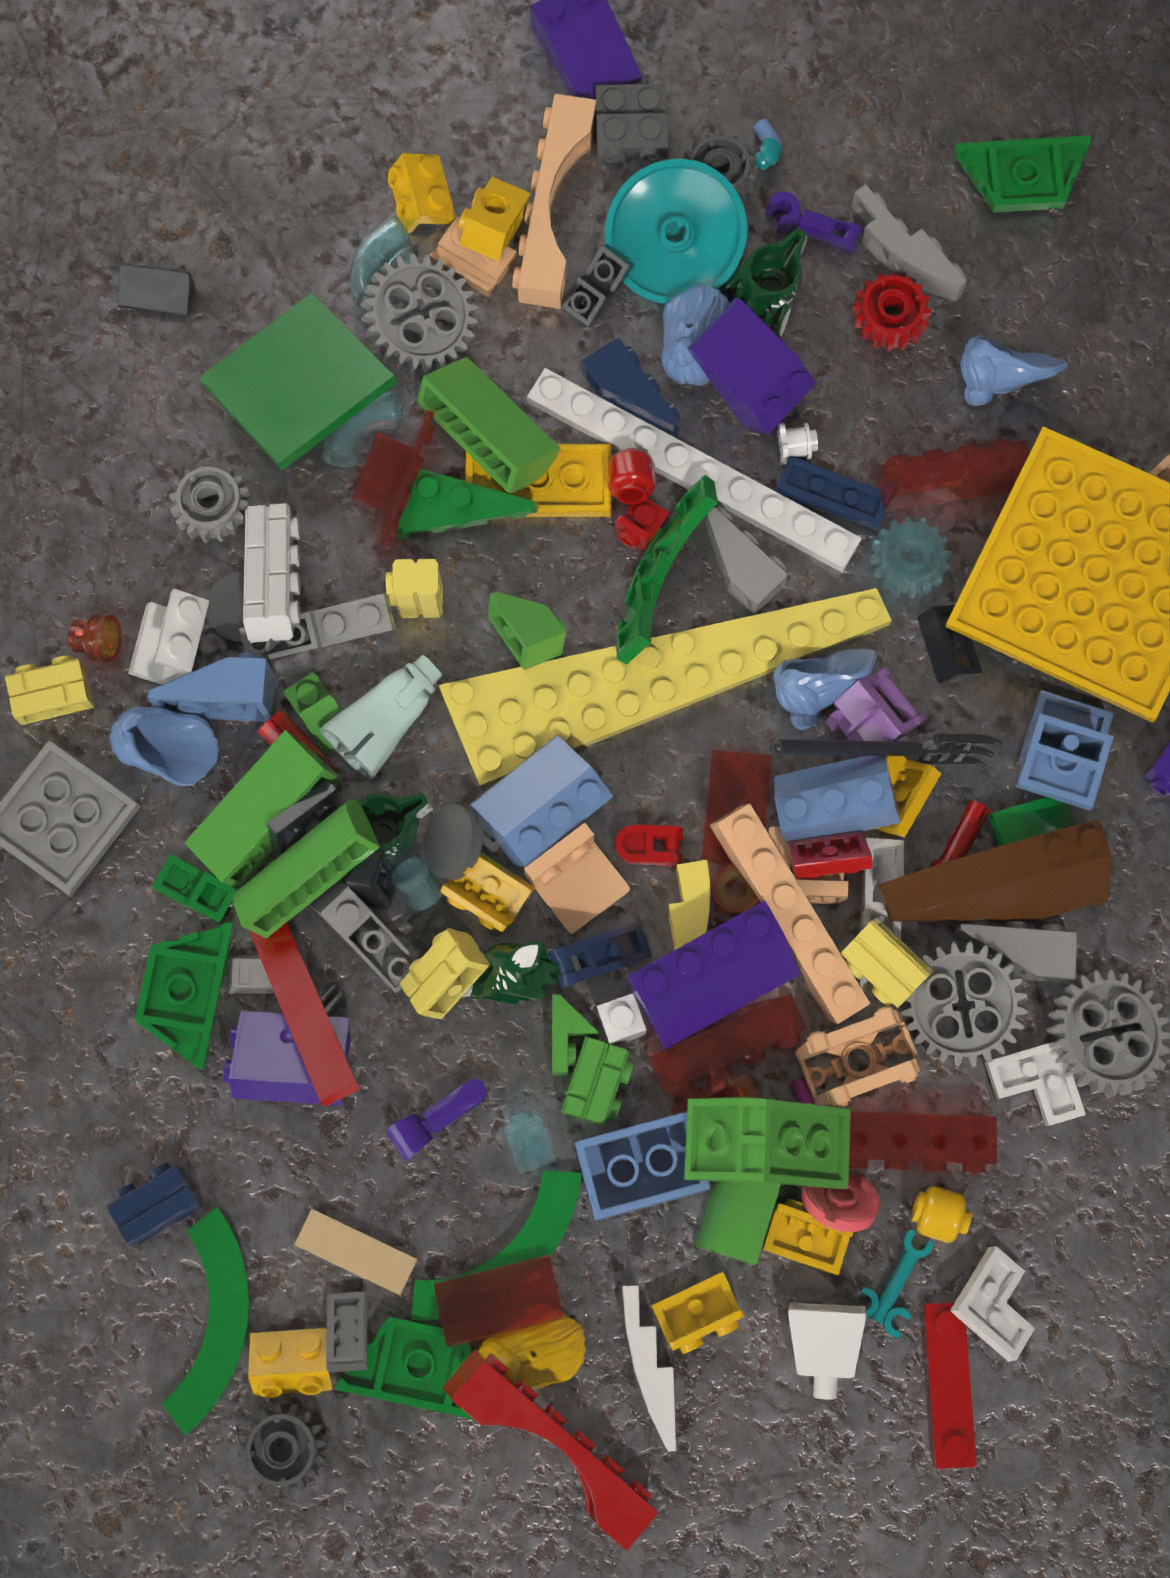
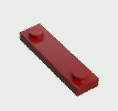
(949, 1388)

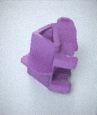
(866, 715)

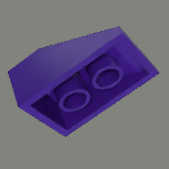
(584, 44)
(751, 368)

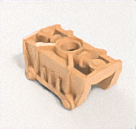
(858, 1037)

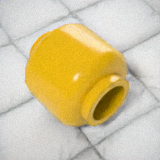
(941, 1214)

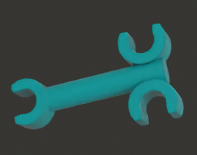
(882, 1309)

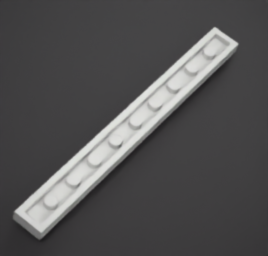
(687, 465)

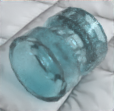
(419, 887)

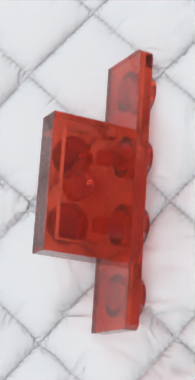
(387, 476)

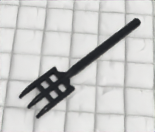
(899, 748)

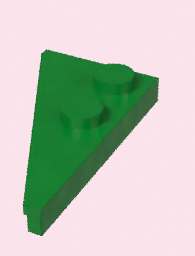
(447, 503)

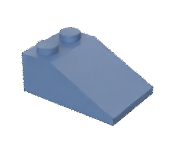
(226, 690)

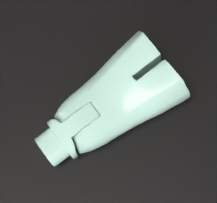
(379, 719)

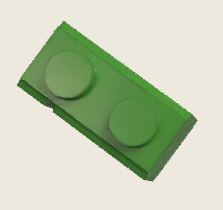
(596, 1083)

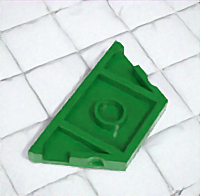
(1023, 171)
(185, 990)
(409, 1367)

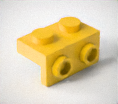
(420, 191)
(911, 786)
(489, 893)
(805, 1240)
(698, 1312)
(288, 1362)

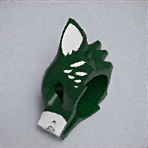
(771, 279)
(395, 820)
(515, 973)

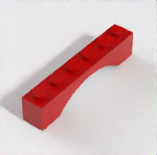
(494, 1399)

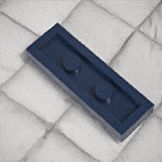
(831, 493)

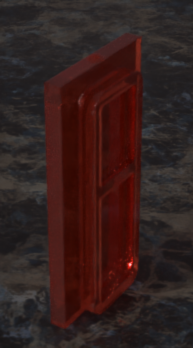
(733, 782)
(498, 1301)

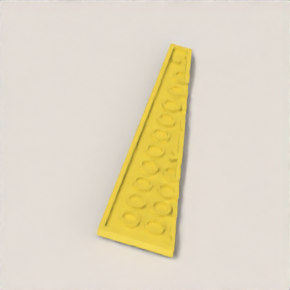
(597, 696)

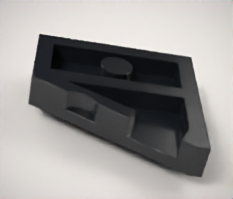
(302, 817)

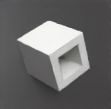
(621, 1020)

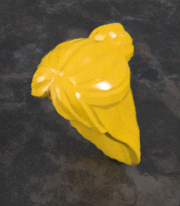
(541, 1352)

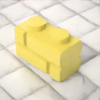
(415, 588)
(49, 690)
(885, 963)
(444, 973)

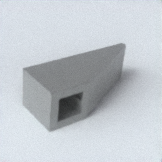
(745, 568)
(364, 934)
(1036, 954)

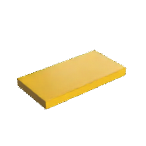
(571, 486)

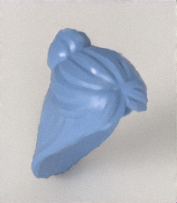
(683, 322)
(999, 370)
(816, 683)
(165, 743)

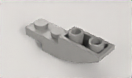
(906, 254)
(329, 627)

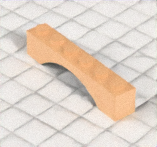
(568, 138)
(772, 881)

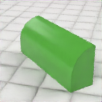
(487, 424)
(236, 834)
(306, 870)
(737, 1219)

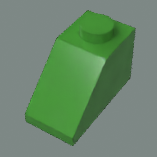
(527, 628)

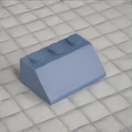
(836, 798)
(540, 801)

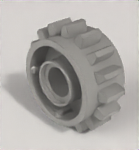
(205, 484)

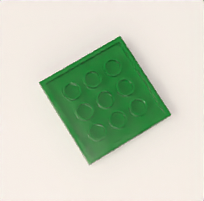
(297, 381)

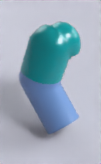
(771, 145)

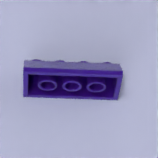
(714, 975)

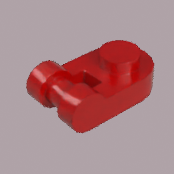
(635, 845)

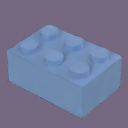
(637, 1167)

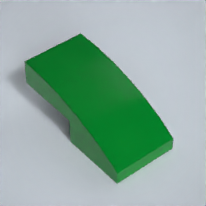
(1031, 820)
(194, 888)

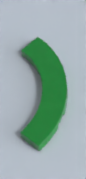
(642, 594)
(536, 1239)
(226, 1323)

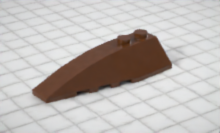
(1008, 882)

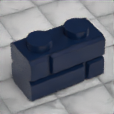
(154, 1205)

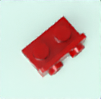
(829, 855)

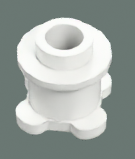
(796, 442)

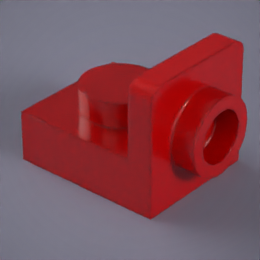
(640, 524)

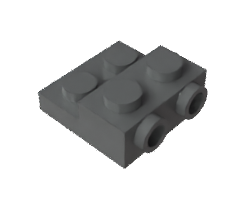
(631, 122)

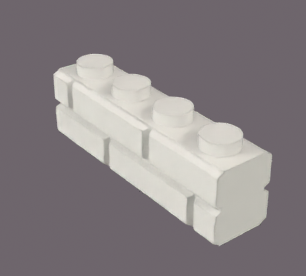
(270, 574)

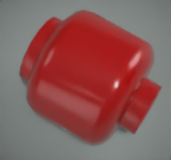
(631, 476)

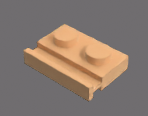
(479, 270)

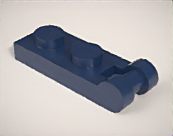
(601, 954)

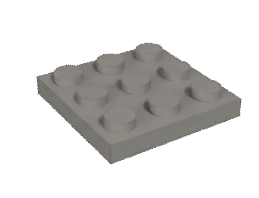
(62, 818)

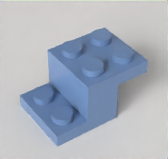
(1065, 750)

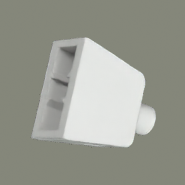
(826, 1343)

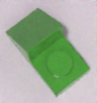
(313, 707)
(566, 1024)

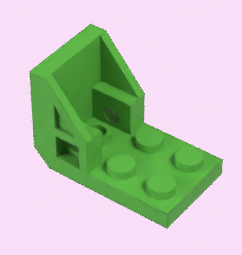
(767, 1142)

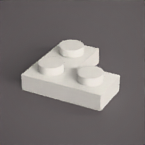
(1038, 1071)
(985, 1307)

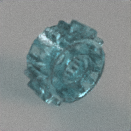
(905, 576)

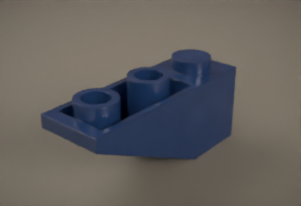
(619, 380)

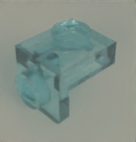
(528, 1142)

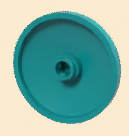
(678, 228)

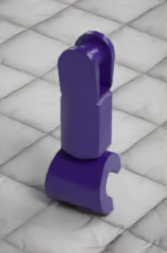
(812, 223)
(412, 1133)

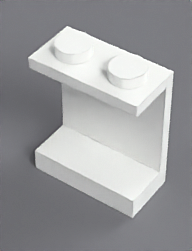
(169, 638)

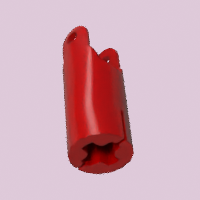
(279, 723)

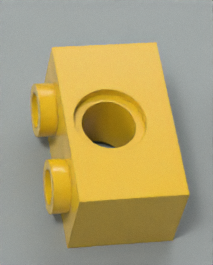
(493, 218)

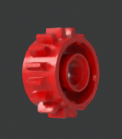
(894, 293)

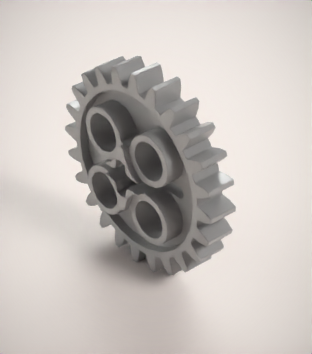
(433, 343)
(999, 998)
(1119, 1068)

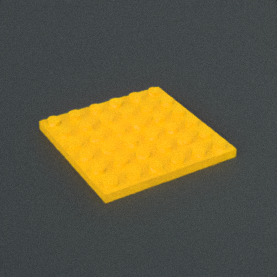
(1079, 576)

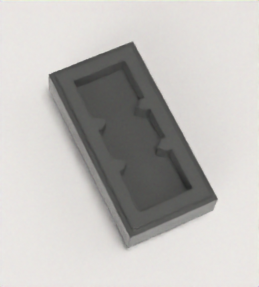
(347, 1332)

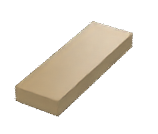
(356, 1252)

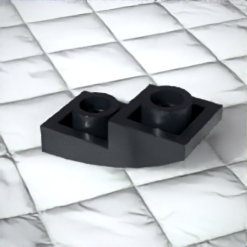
(598, 285)

